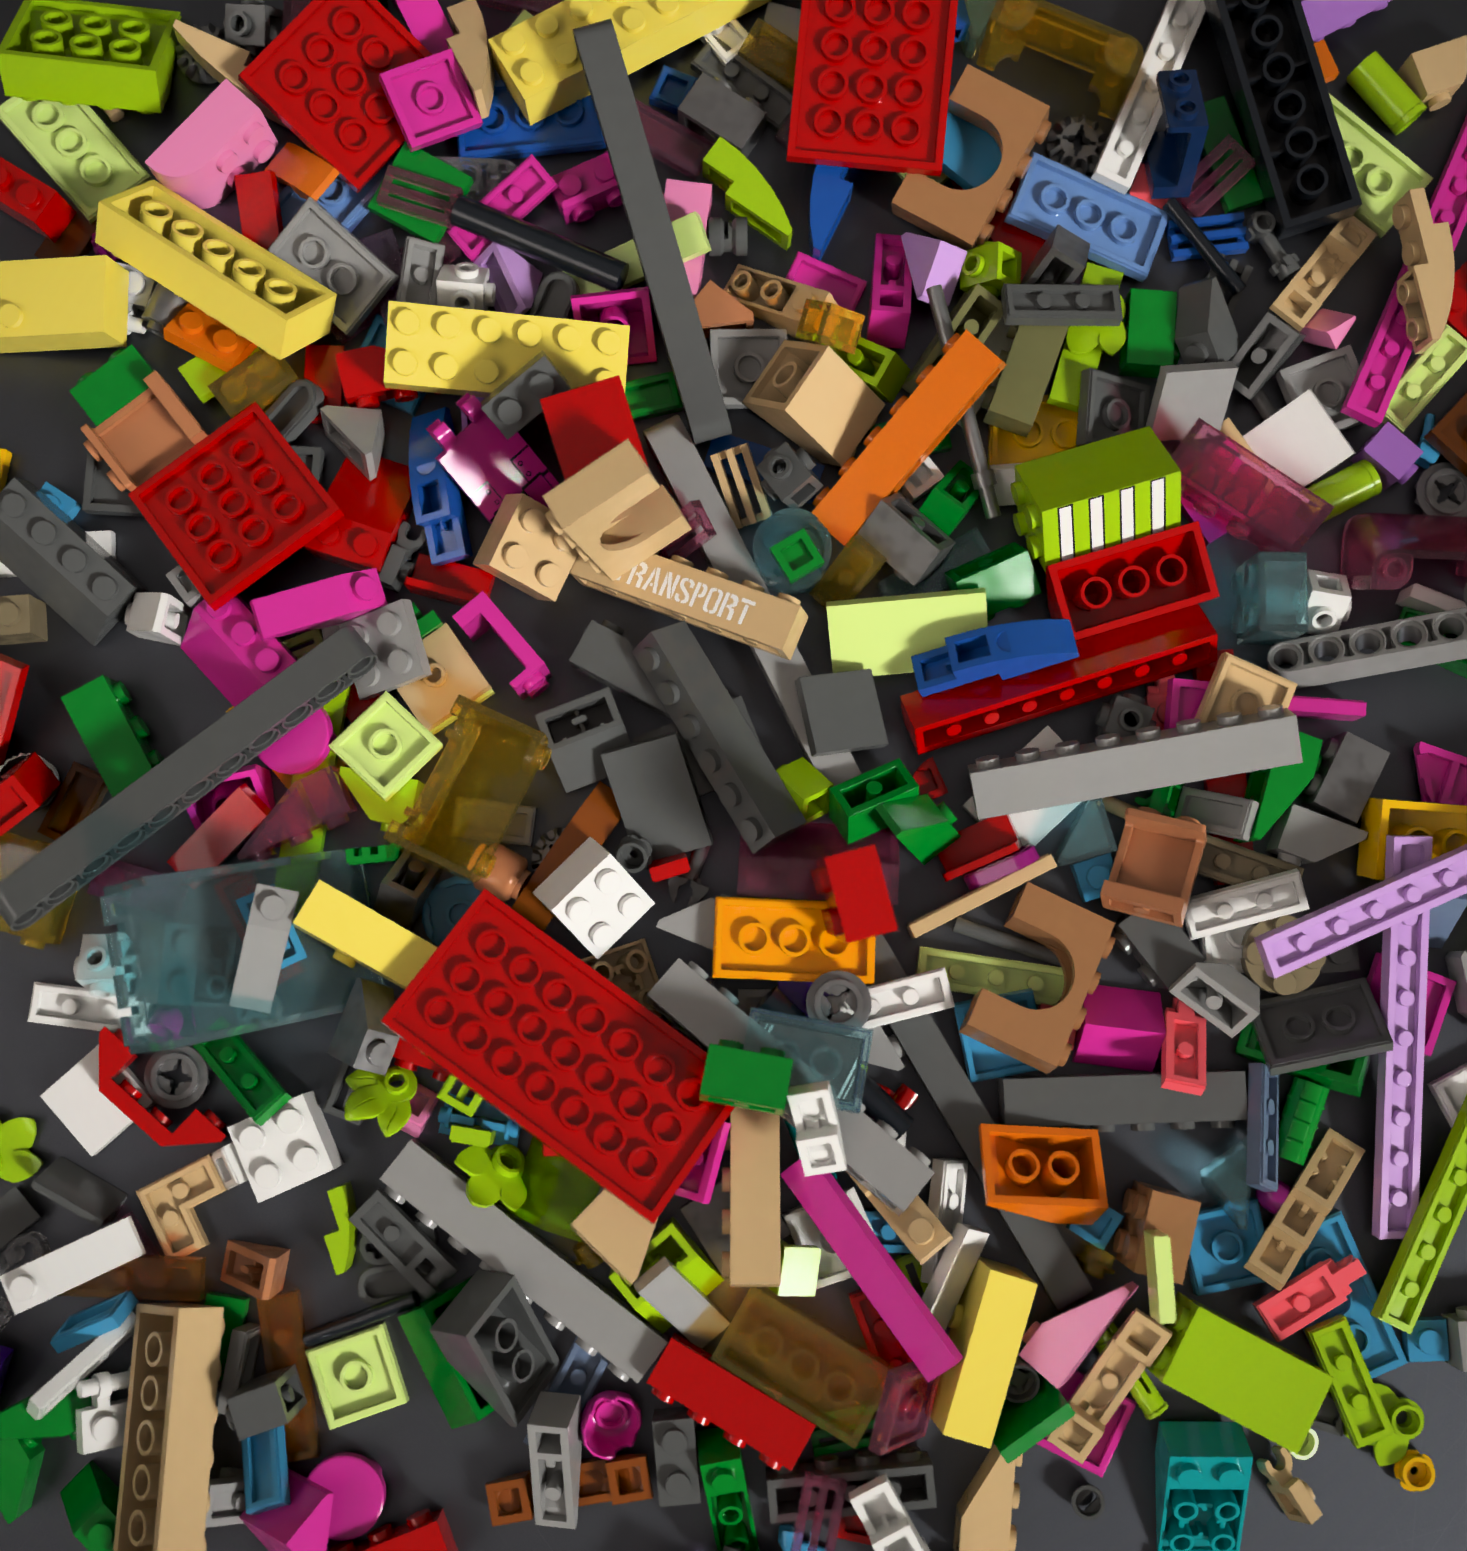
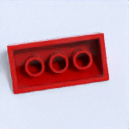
(1132, 581)

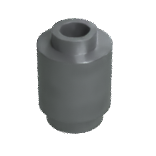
(161, 309)

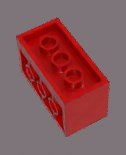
(589, 423)

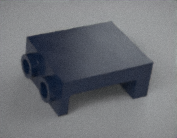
(1176, 152)

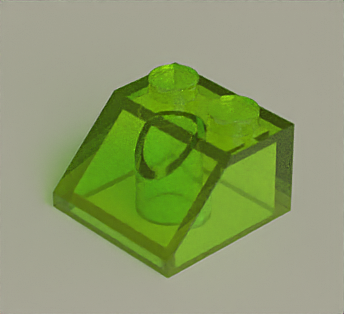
(554, 1192)

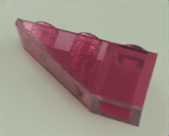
(304, 807)

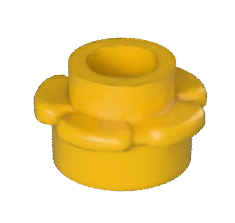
(1422, 1478)

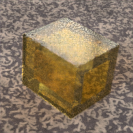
(830, 325)

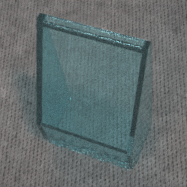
(184, 945)

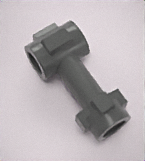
(1259, 231)

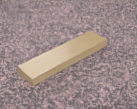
(979, 896)

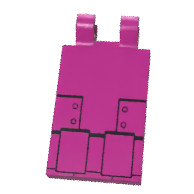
(487, 463)

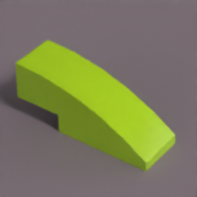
(747, 192)

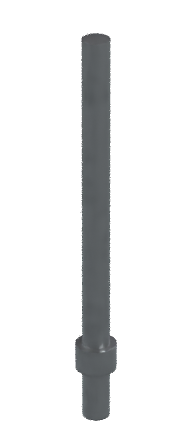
(983, 477)

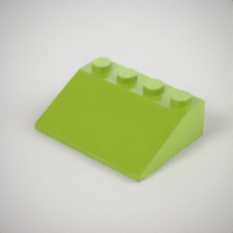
(90, 54)

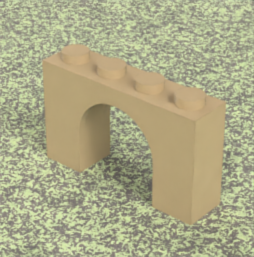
(615, 512)

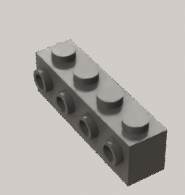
(907, 1470)

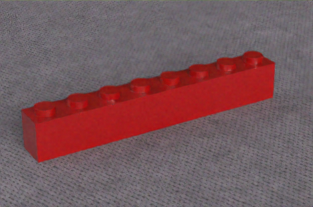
(1105, 666)

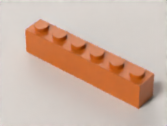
(909, 436)

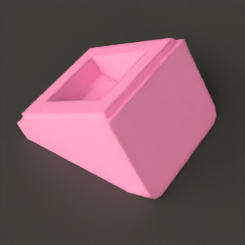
(1328, 328)
(422, 1108)

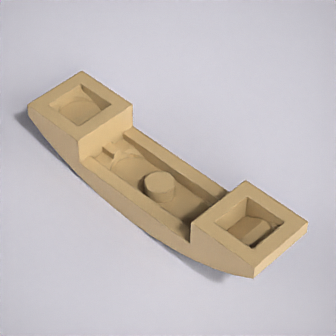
(1322, 272)
(1108, 1383)

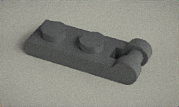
(403, 1243)

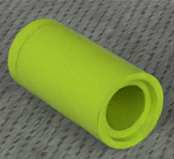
(1386, 93)
(1348, 487)

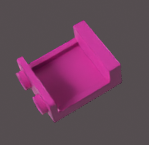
(483, 614)

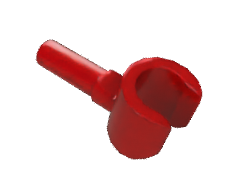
(903, 1096)

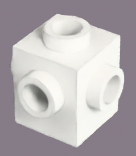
(465, 287)
(1327, 601)
(93, 966)

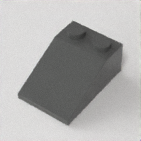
(497, 1343)

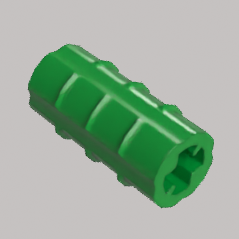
(1300, 1119)

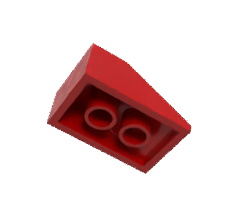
(371, 516)

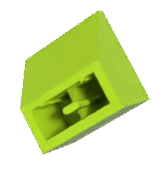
(684, 1254)

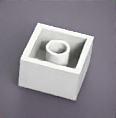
(594, 897)
(286, 1148)

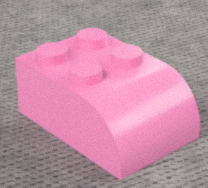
(212, 146)

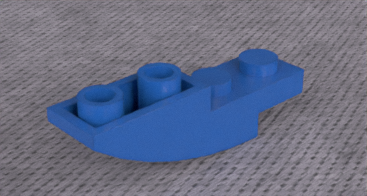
(435, 494)
(994, 650)

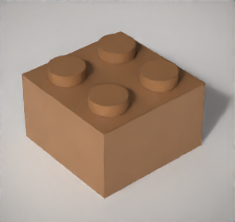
(1153, 1209)

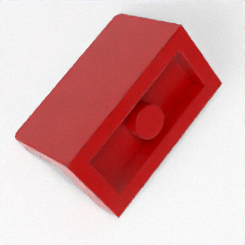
(448, 582)
(979, 846)

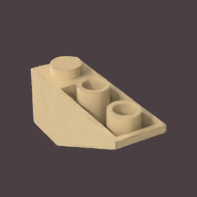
(773, 297)
(987, 1507)

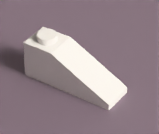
(72, 1265)

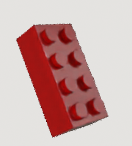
(854, 895)

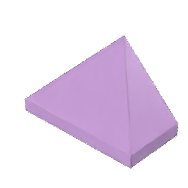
(513, 276)

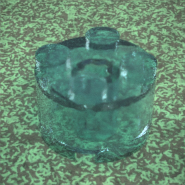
(777, 528)

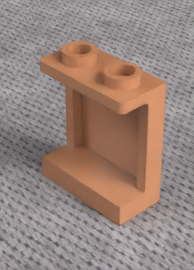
(144, 435)
(1155, 866)

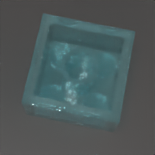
(1270, 598)

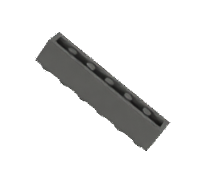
(718, 736)
(1120, 1099)

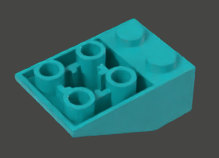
(1201, 1485)

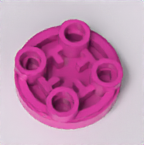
(302, 747)
(357, 1492)

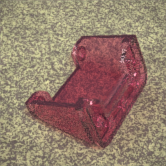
(1382, 547)

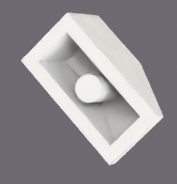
(157, 617)

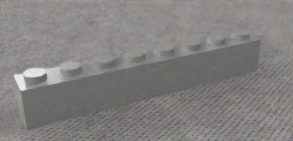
(1135, 762)
(869, 1147)
(511, 1247)

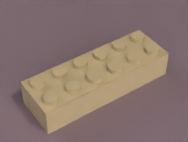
(169, 1428)

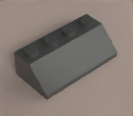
(62, 562)

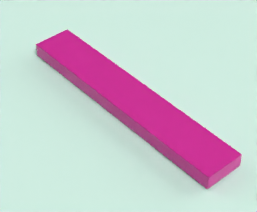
(874, 1271)

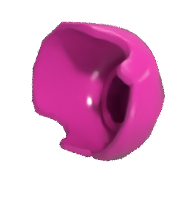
(610, 1423)

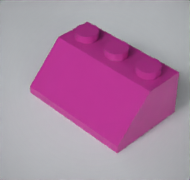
(230, 649)

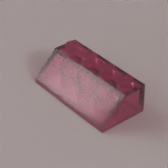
(1245, 491)
(786, 867)

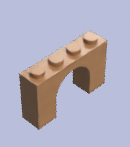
(1015, 124)
(1079, 942)

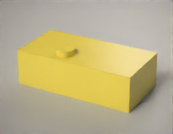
(63, 304)
(362, 935)
(988, 1334)

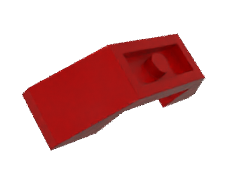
(24, 790)
(113, 1060)

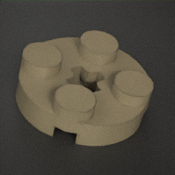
(1254, 969)

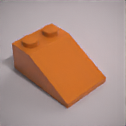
(1044, 1172)

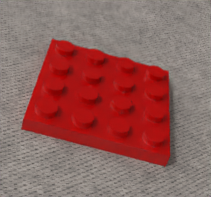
(327, 85)
(235, 506)

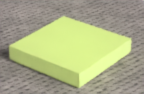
(386, 746)
(357, 1375)

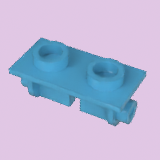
(486, 1116)

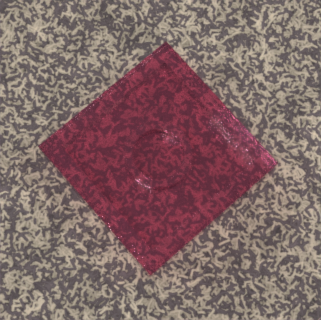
(903, 1409)

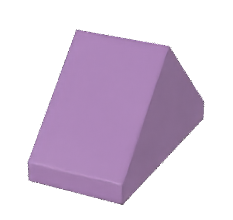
(932, 264)

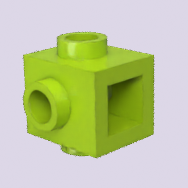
(991, 267)

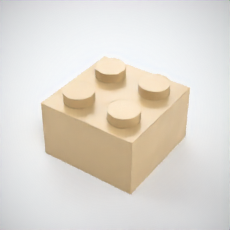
(526, 549)

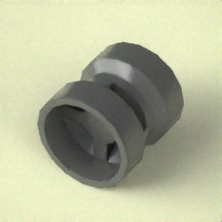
(737, 236)
(1023, 1382)

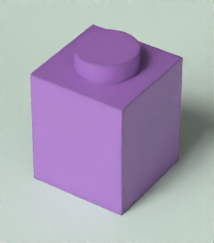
(1390, 454)

